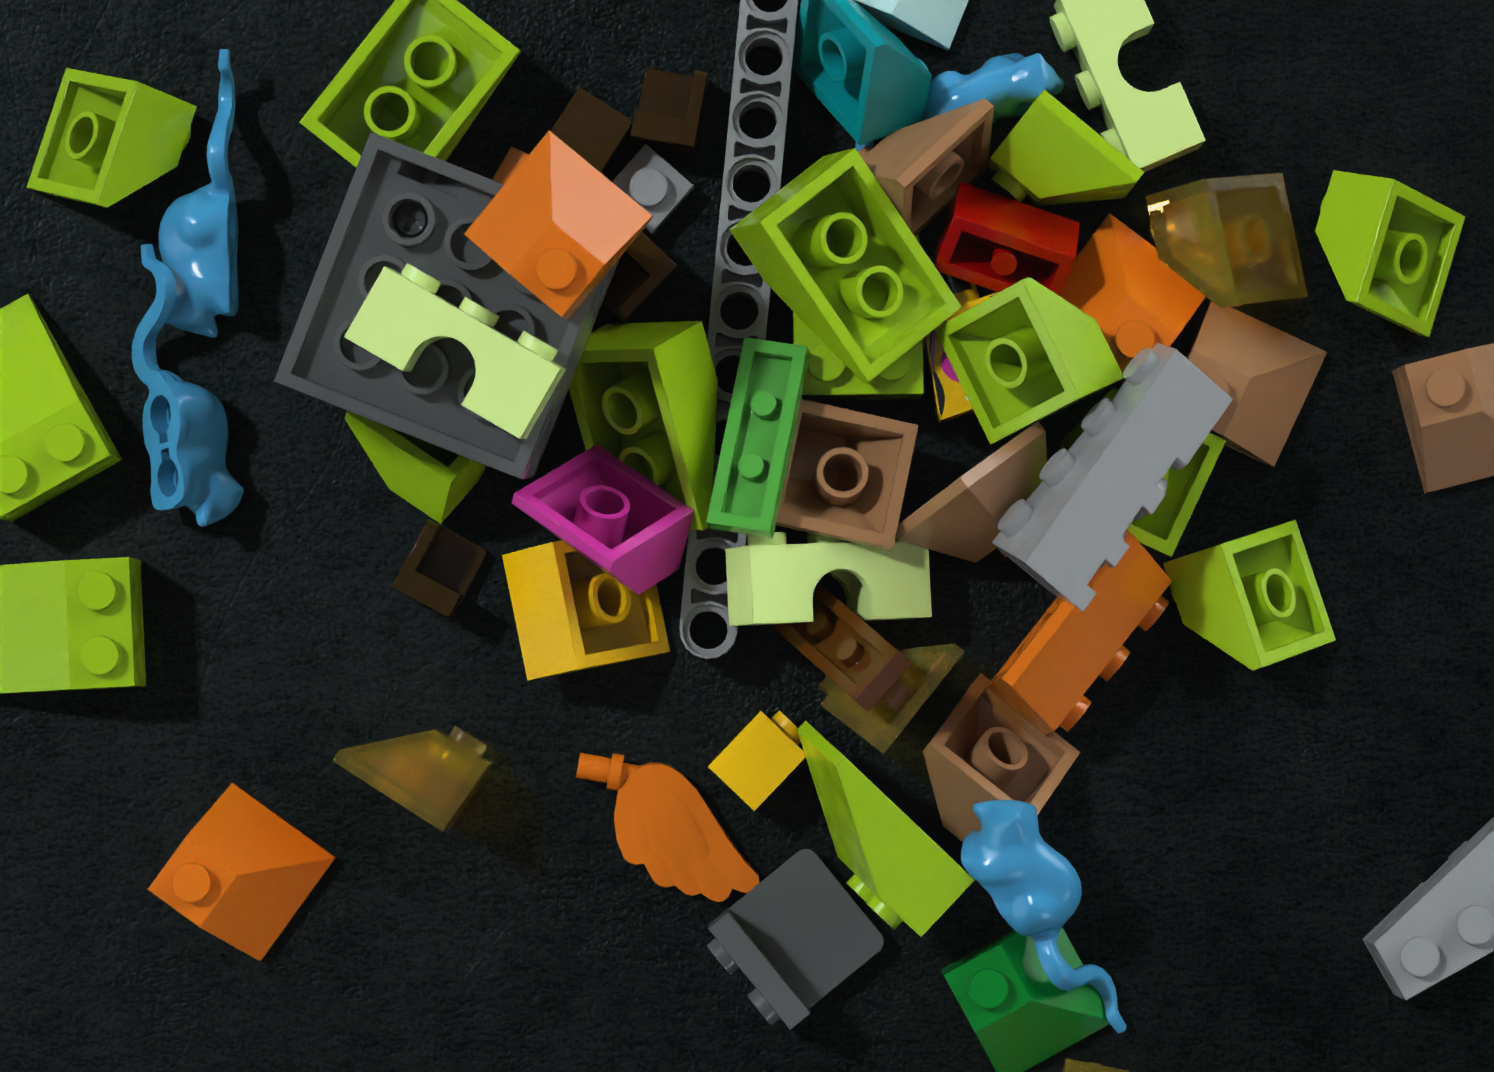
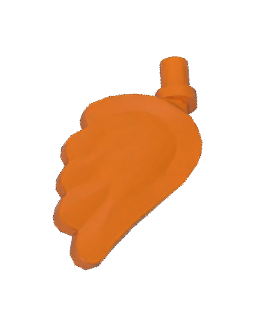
(670, 828)

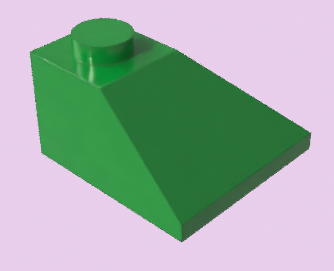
(1017, 1007)

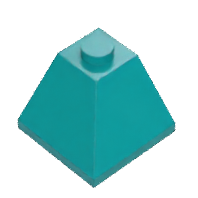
(859, 69)

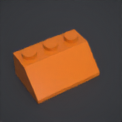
(1072, 647)

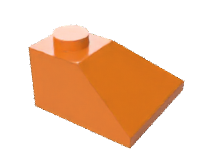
(558, 225)
(1129, 291)
(242, 873)

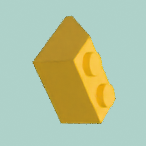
(578, 614)

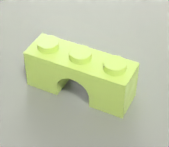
(1140, 124)
(407, 316)
(777, 580)

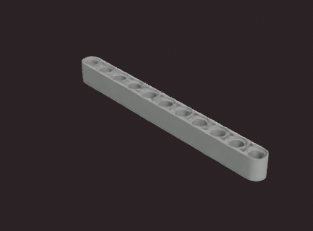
(732, 280)

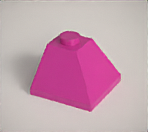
(611, 517)

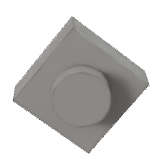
(653, 186)

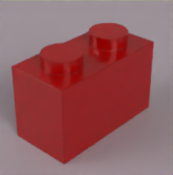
(1004, 241)

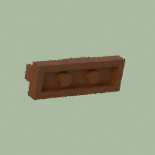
(850, 652)

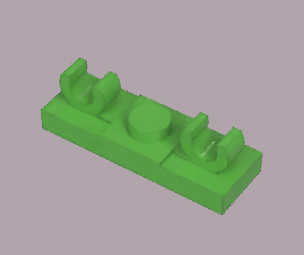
(758, 437)

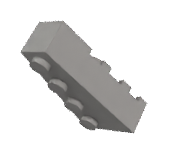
(1111, 473)
(1440, 922)

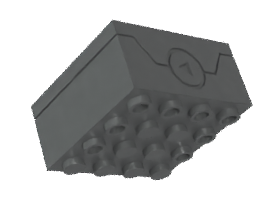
(416, 213)

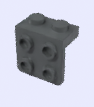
(794, 938)

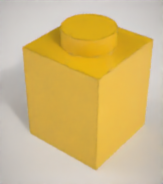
(759, 758)

